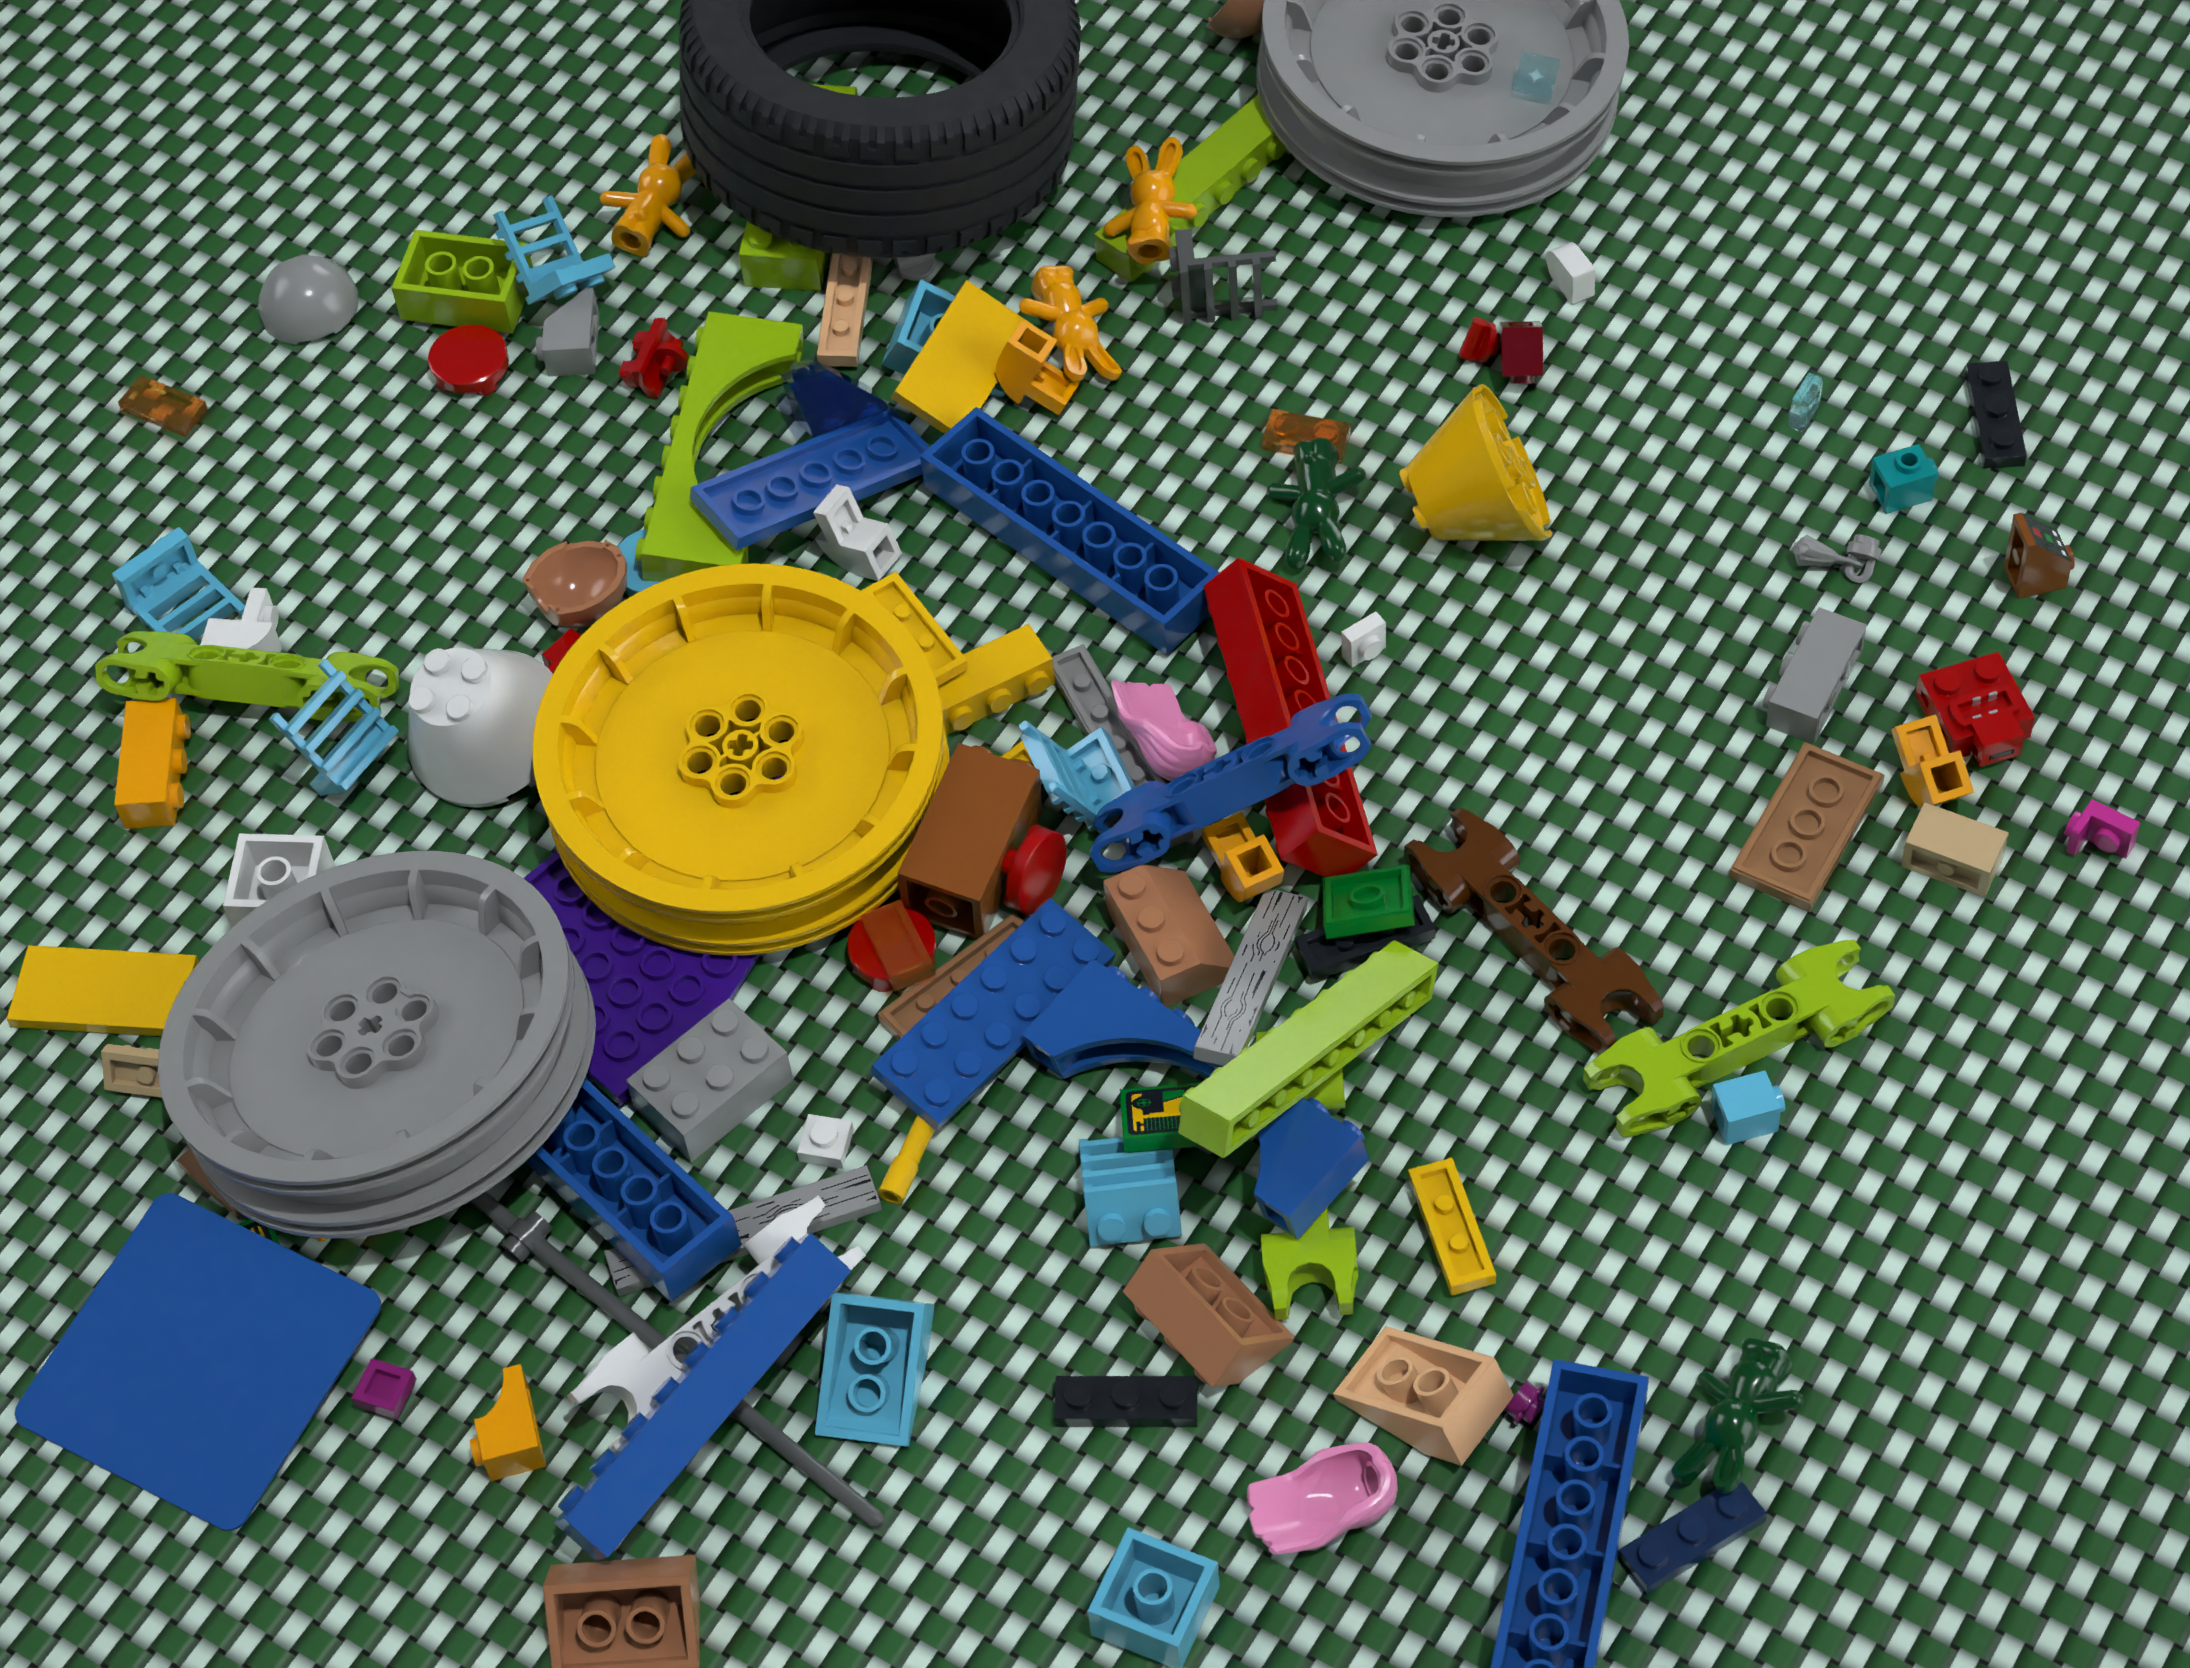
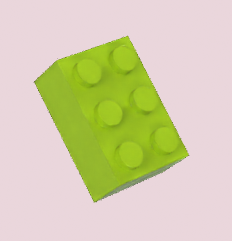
(459, 282)

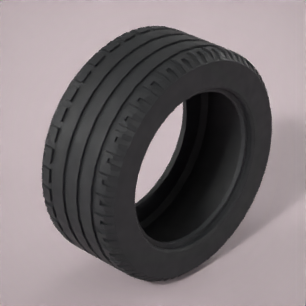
(878, 169)

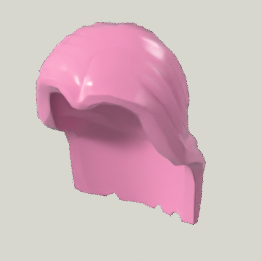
(1163, 733)
(1322, 1498)

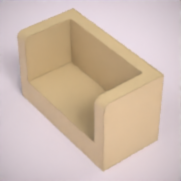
(1954, 849)

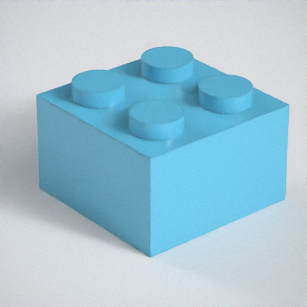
(1153, 1598)

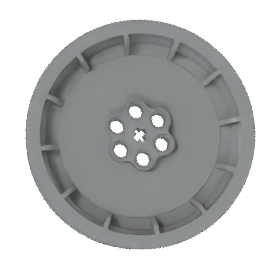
(1420, 102)
(378, 1044)

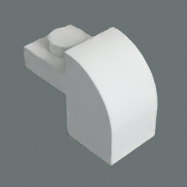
(852, 541)
(253, 631)

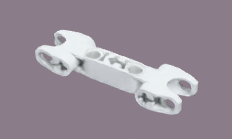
(636, 1373)

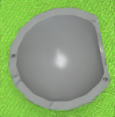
(307, 299)

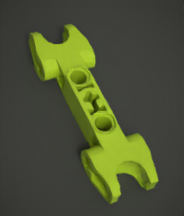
(239, 675)
(1668, 1073)
(1320, 1253)

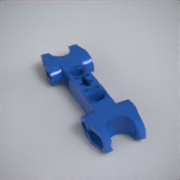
(1299, 754)

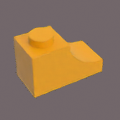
(509, 1432)

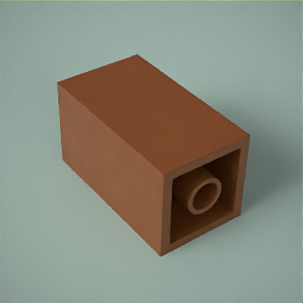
(969, 827)

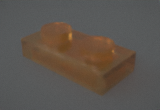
(1288, 428)

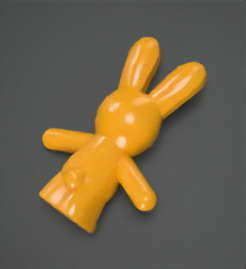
(656, 191)
(1153, 198)
(1074, 323)

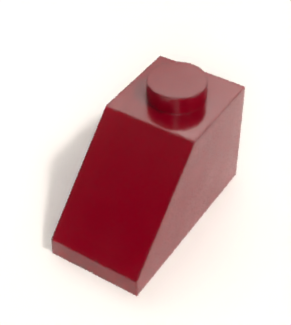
(1521, 350)

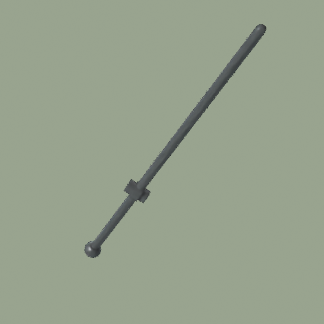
(528, 1237)

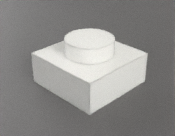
(1364, 639)
(825, 1141)

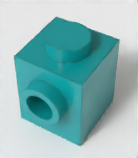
(1903, 478)

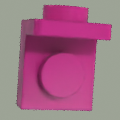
(2103, 827)

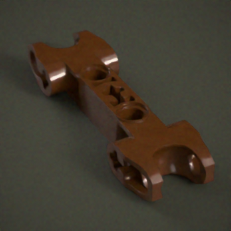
(1583, 984)

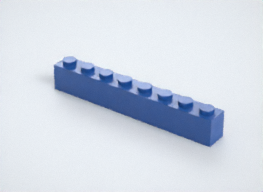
(701, 1397)

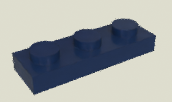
(1691, 1536)

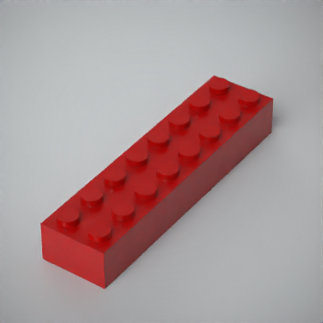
(1273, 678)

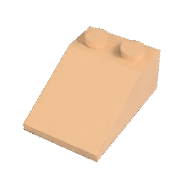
(1427, 1393)

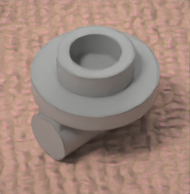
(915, 267)

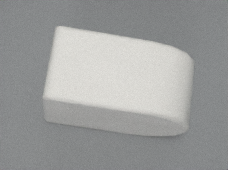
(1571, 272)

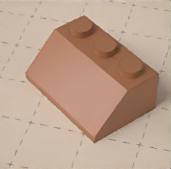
(1168, 931)
(1206, 1313)
(624, 1613)

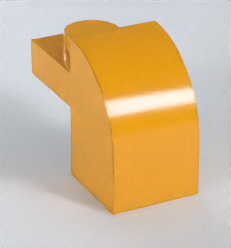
(1025, 371)
(1929, 769)
(1244, 860)

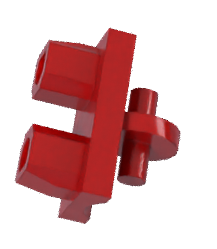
(656, 357)

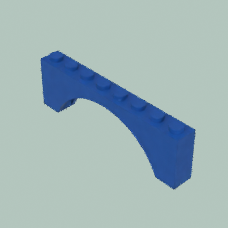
(1109, 1021)

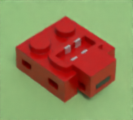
(1977, 708)

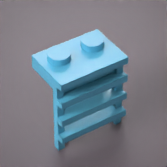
(556, 277)
(167, 576)
(354, 751)
(1081, 776)
(1128, 1193)

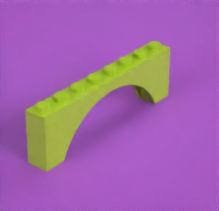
(731, 363)

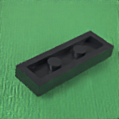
(1995, 414)
(1329, 956)
(1126, 1401)

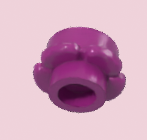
(1526, 1403)

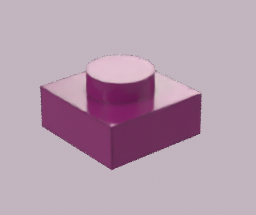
(384, 1388)

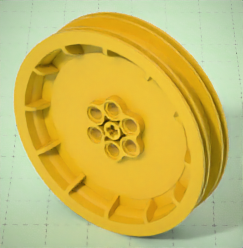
(698, 659)

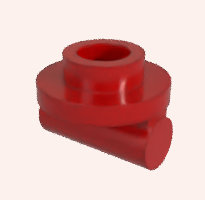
(1480, 341)

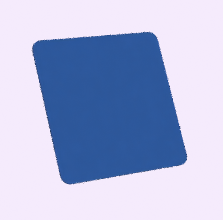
(198, 1361)

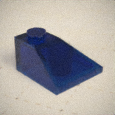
(827, 398)

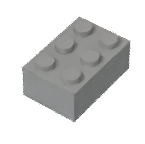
(710, 1080)

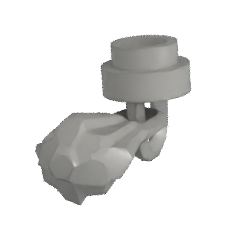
(1814, 553)

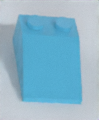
(915, 325)
(873, 1368)

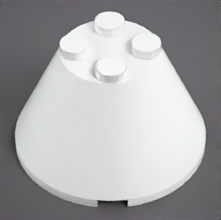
(475, 723)

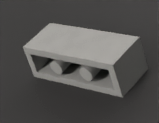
(1814, 675)

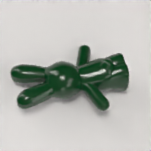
(1314, 502)
(1733, 1421)

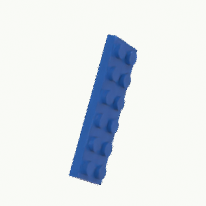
(793, 482)
(983, 1017)

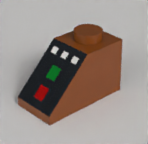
(2036, 557)

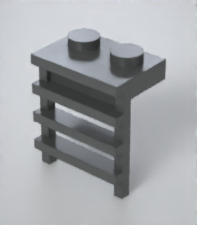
(1195, 281)

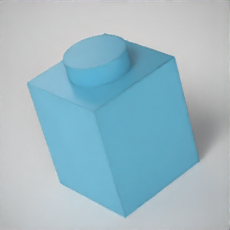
(1747, 1107)

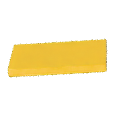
(958, 359)
(97, 990)

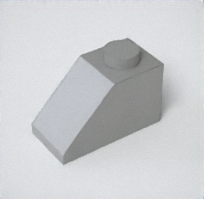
(571, 337)

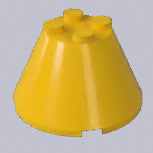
(1476, 478)

